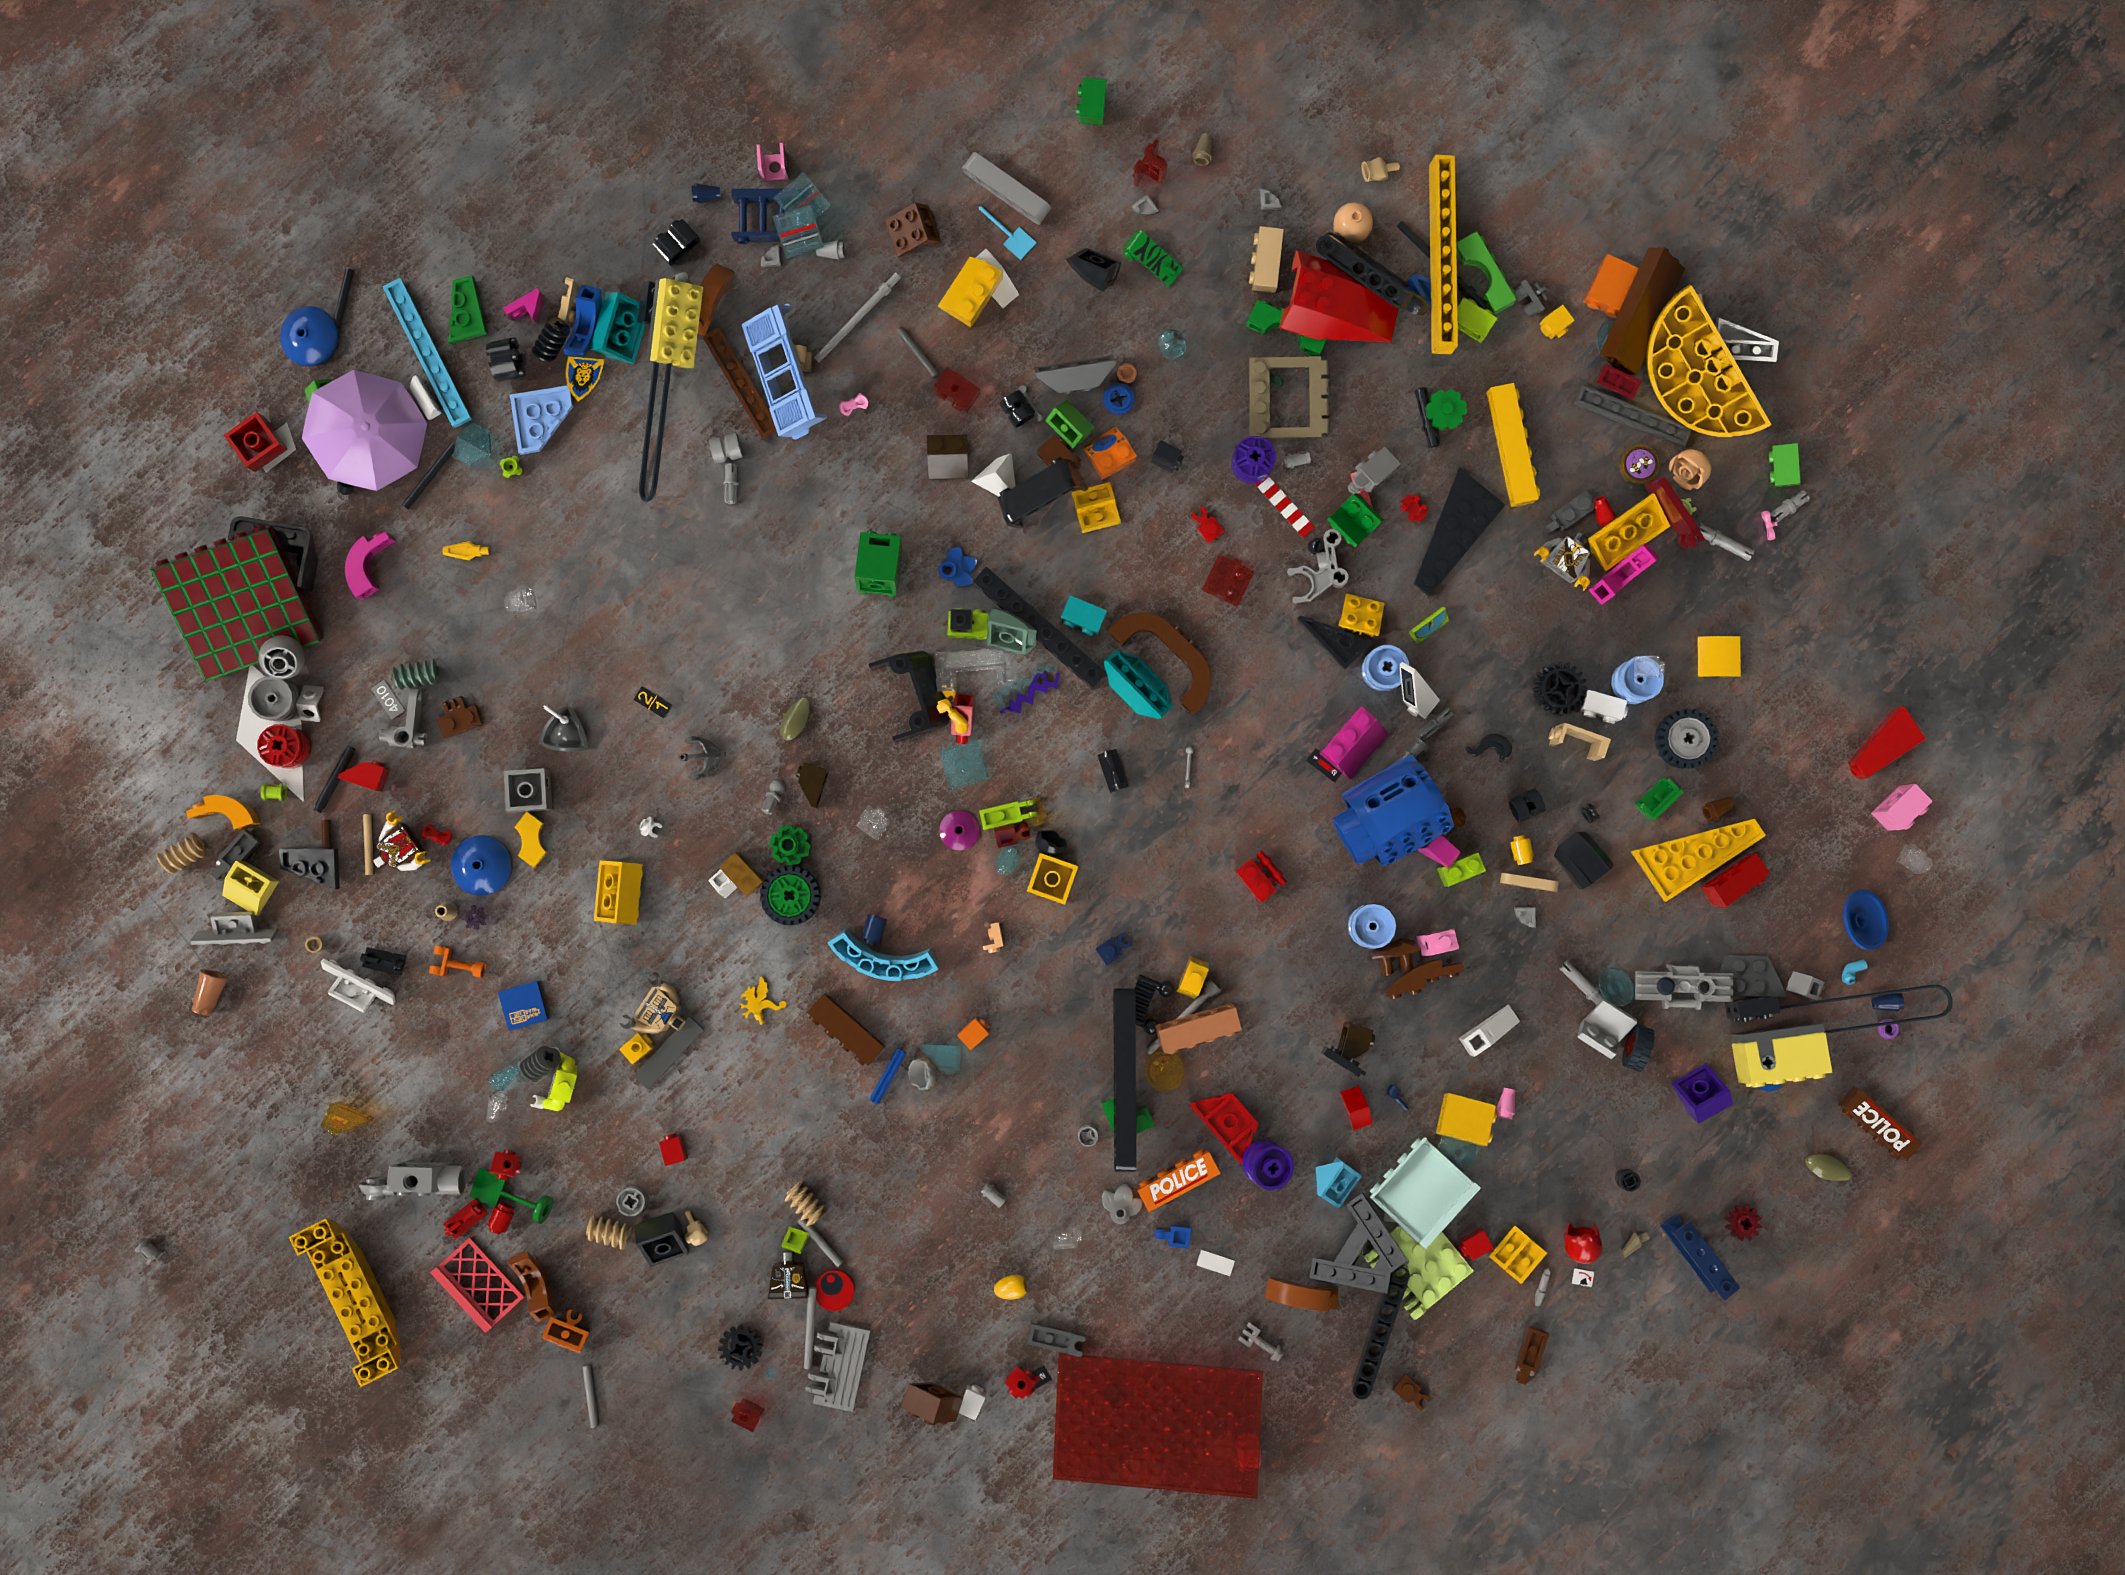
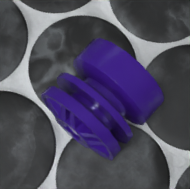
(1248, 470)

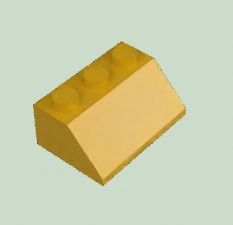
(971, 290)
(618, 892)

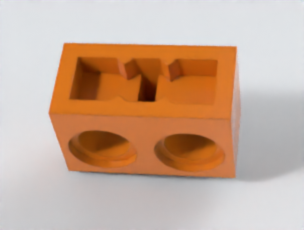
(974, 1032)

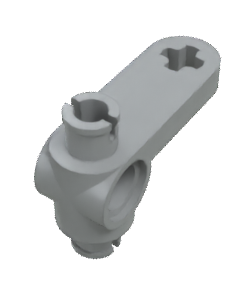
(394, 734)

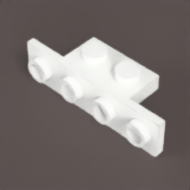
(353, 989)

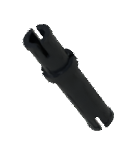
(1430, 431)

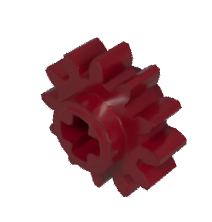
(1743, 1230)

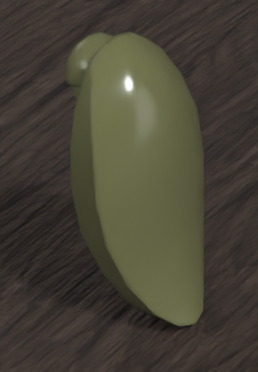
(795, 719)
(1827, 1167)

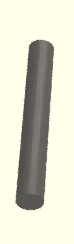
(917, 352)

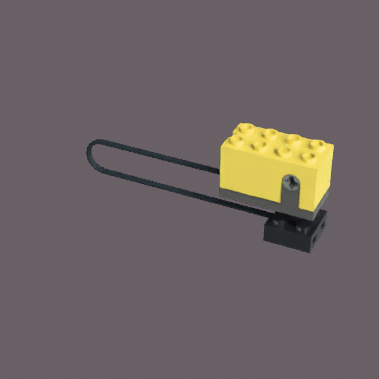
(1791, 1050)

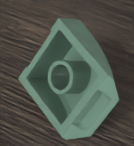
(1010, 632)

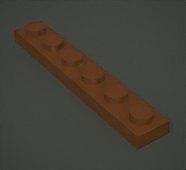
(740, 382)

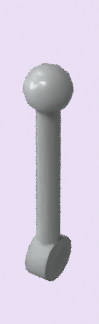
(1040, 417)
(1189, 750)

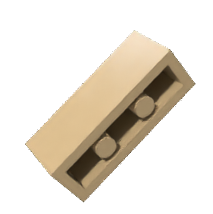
(1266, 259)

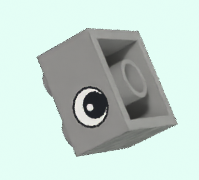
(528, 790)

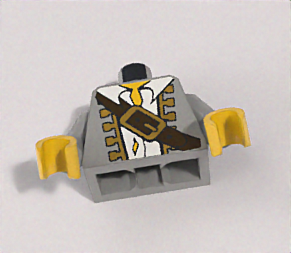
(1567, 558)

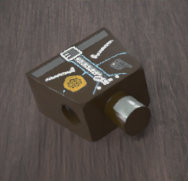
(788, 1279)

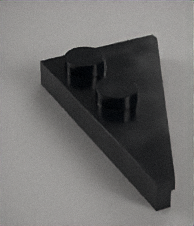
(1341, 645)

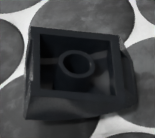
(1095, 268)
(1582, 859)

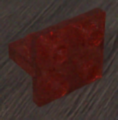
(1151, 165)
(1228, 580)

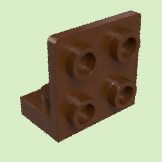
(912, 228)

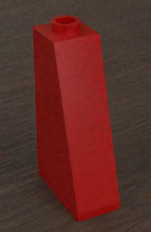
(1888, 742)

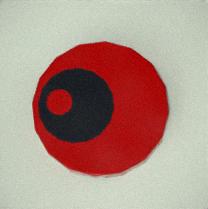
(834, 1290)

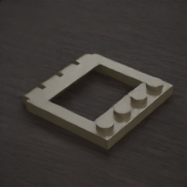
(1260, 397)

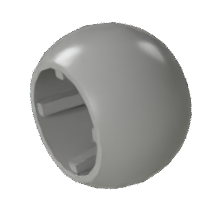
(286, 647)

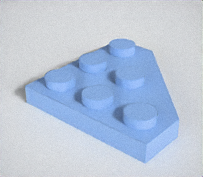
(538, 416)

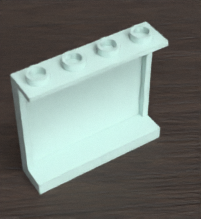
(1423, 1192)

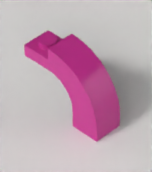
(358, 563)
(1623, 573)

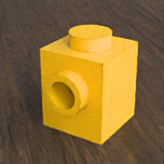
(1556, 323)
(637, 1047)

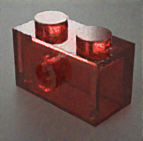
(956, 390)

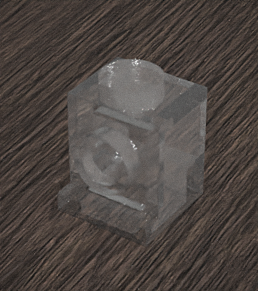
(1914, 859)

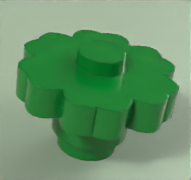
(1446, 409)
(790, 845)

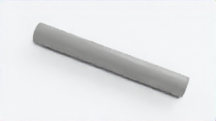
(821, 1242)
(590, 1396)

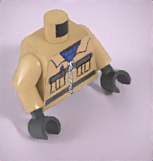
(657, 1010)

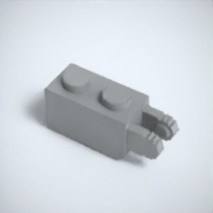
(1374, 471)

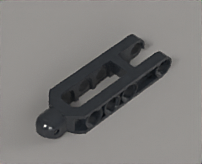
(1347, 256)

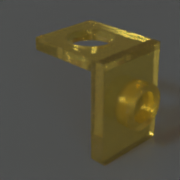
(1036, 821)

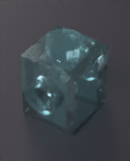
(1007, 861)

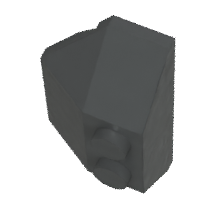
(1076, 375)

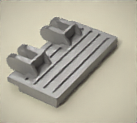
(842, 1364)

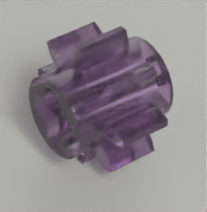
(480, 916)

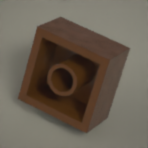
(932, 1403)

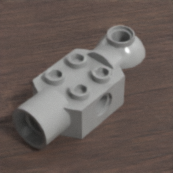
(416, 1177)

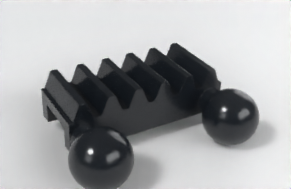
(1144, 991)

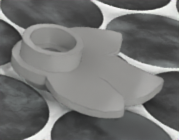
(1123, 1201)

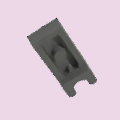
(1055, 1339)

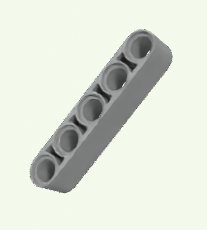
(1006, 188)

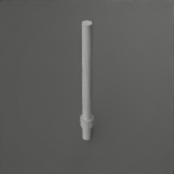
(883, 290)

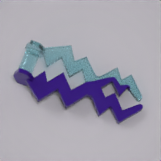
(1033, 686)

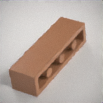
(1198, 1028)

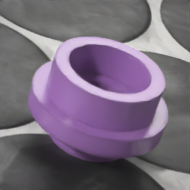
(1894, 1029)

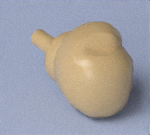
(696, 1232)

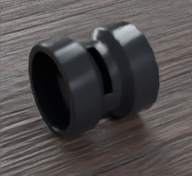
(1623, 1179)

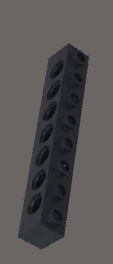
(1046, 633)

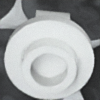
(647, 825)

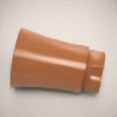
(208, 991)

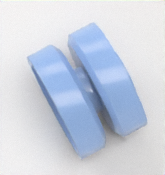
(1374, 662)
(1634, 689)
(1382, 920)

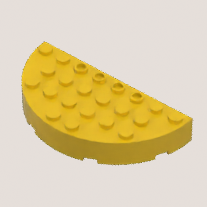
(1697, 373)

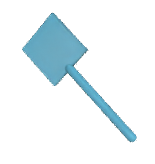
(1018, 243)

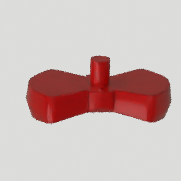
(443, 838)

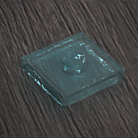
(963, 765)

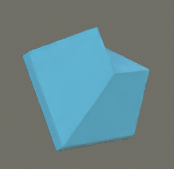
(1336, 1181)

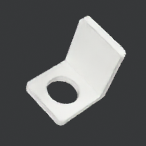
(309, 700)

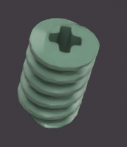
(416, 676)

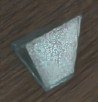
(472, 445)

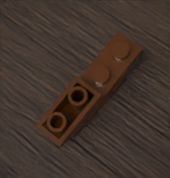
(1414, 980)

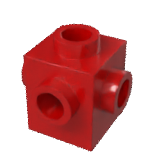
(497, 1165)
(1019, 1375)

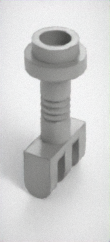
(1276, 1353)

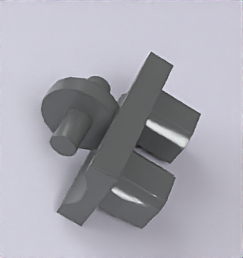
(1526, 290)

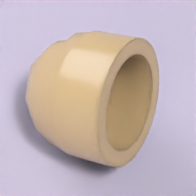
(309, 944)

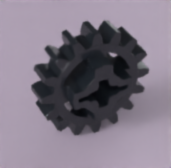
(744, 1355)

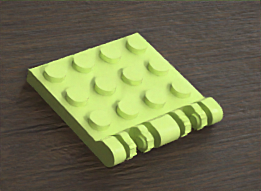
(1431, 1270)

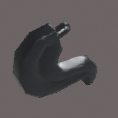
(1495, 741)

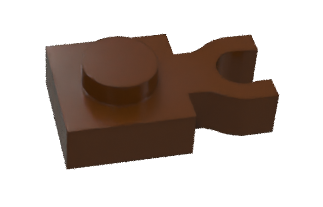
(1409, 1391)

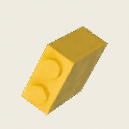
(1466, 1119)

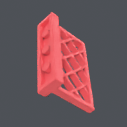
(461, 1294)

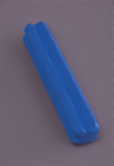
(888, 1076)

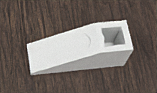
(1489, 1031)

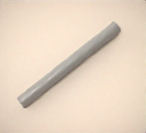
(810, 1327)

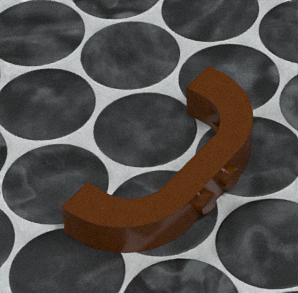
(1173, 639)

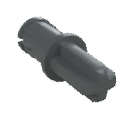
(1435, 724)

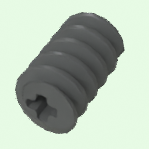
(540, 1063)

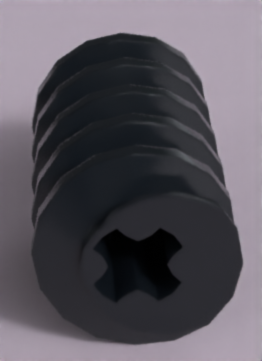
(551, 339)

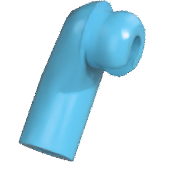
(1850, 970)

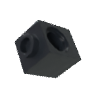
(961, 621)

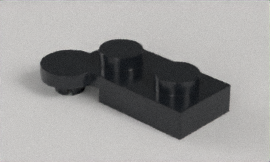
(1350, 1064)

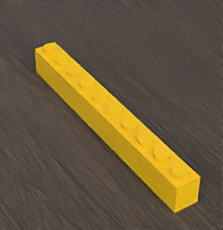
(1443, 254)

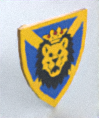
(582, 375)

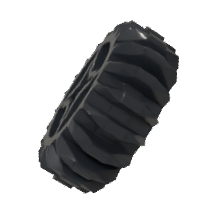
(1562, 696)

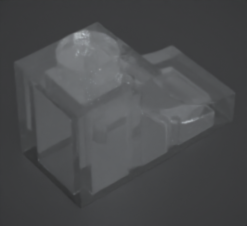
(520, 600)

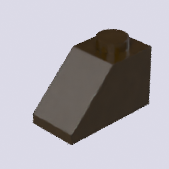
(812, 781)

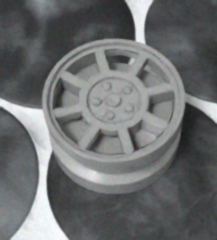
(632, 1200)

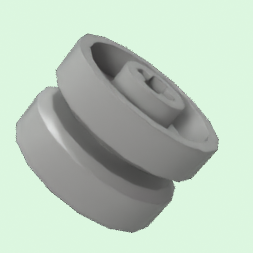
(273, 698)

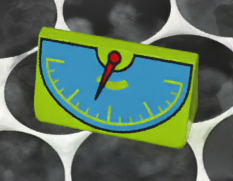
(1429, 625)

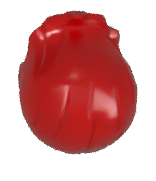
(1583, 1243)

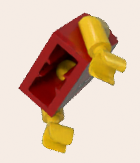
(961, 713)

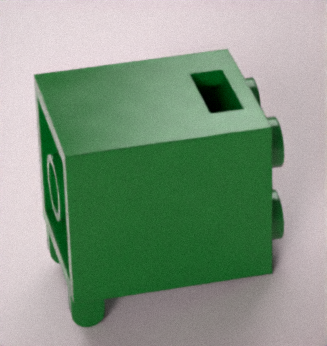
(878, 563)

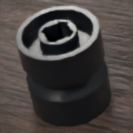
(1022, 413)
(1520, 808)

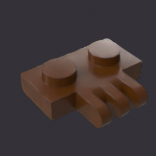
(458, 718)

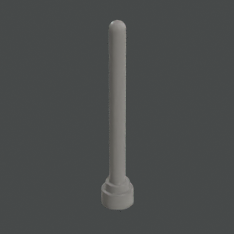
(1209, 991)

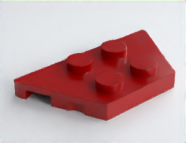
(1228, 1122)

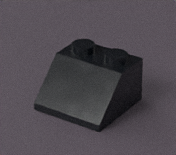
(661, 1239)

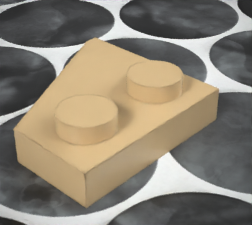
(568, 302)

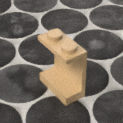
(1599, 743)

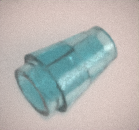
(503, 1077)

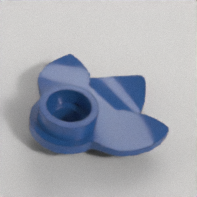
(960, 566)

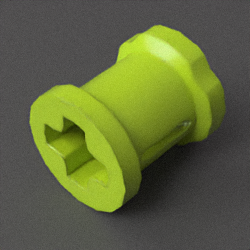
(274, 791)

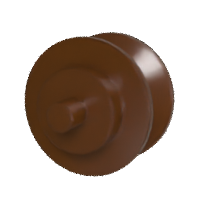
(1458, 817)

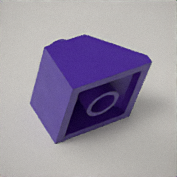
(1702, 1093)

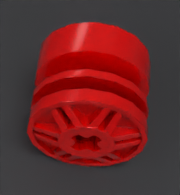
(295, 746)

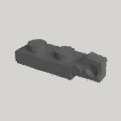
(1571, 512)
(237, 850)

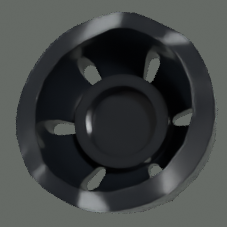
(1050, 843)

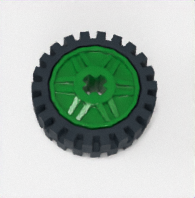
(774, 895)

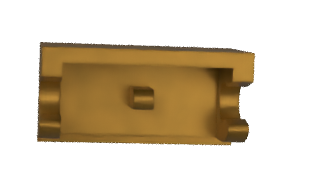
(742, 874)

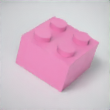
(1902, 807)

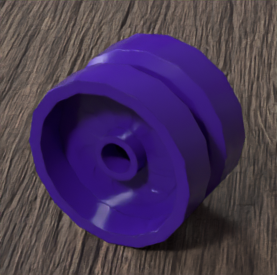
(1267, 1164)

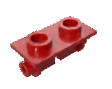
(464, 1219)

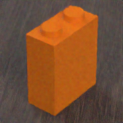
(1610, 285)

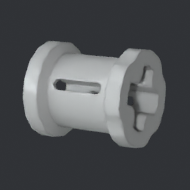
(149, 1251)

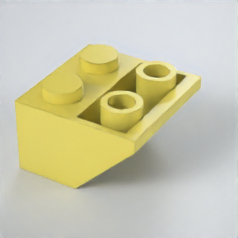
(248, 886)

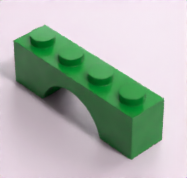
(1266, 317)

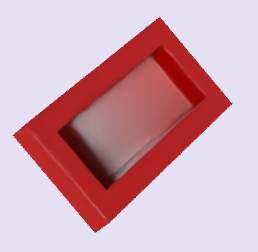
(1356, 1107)

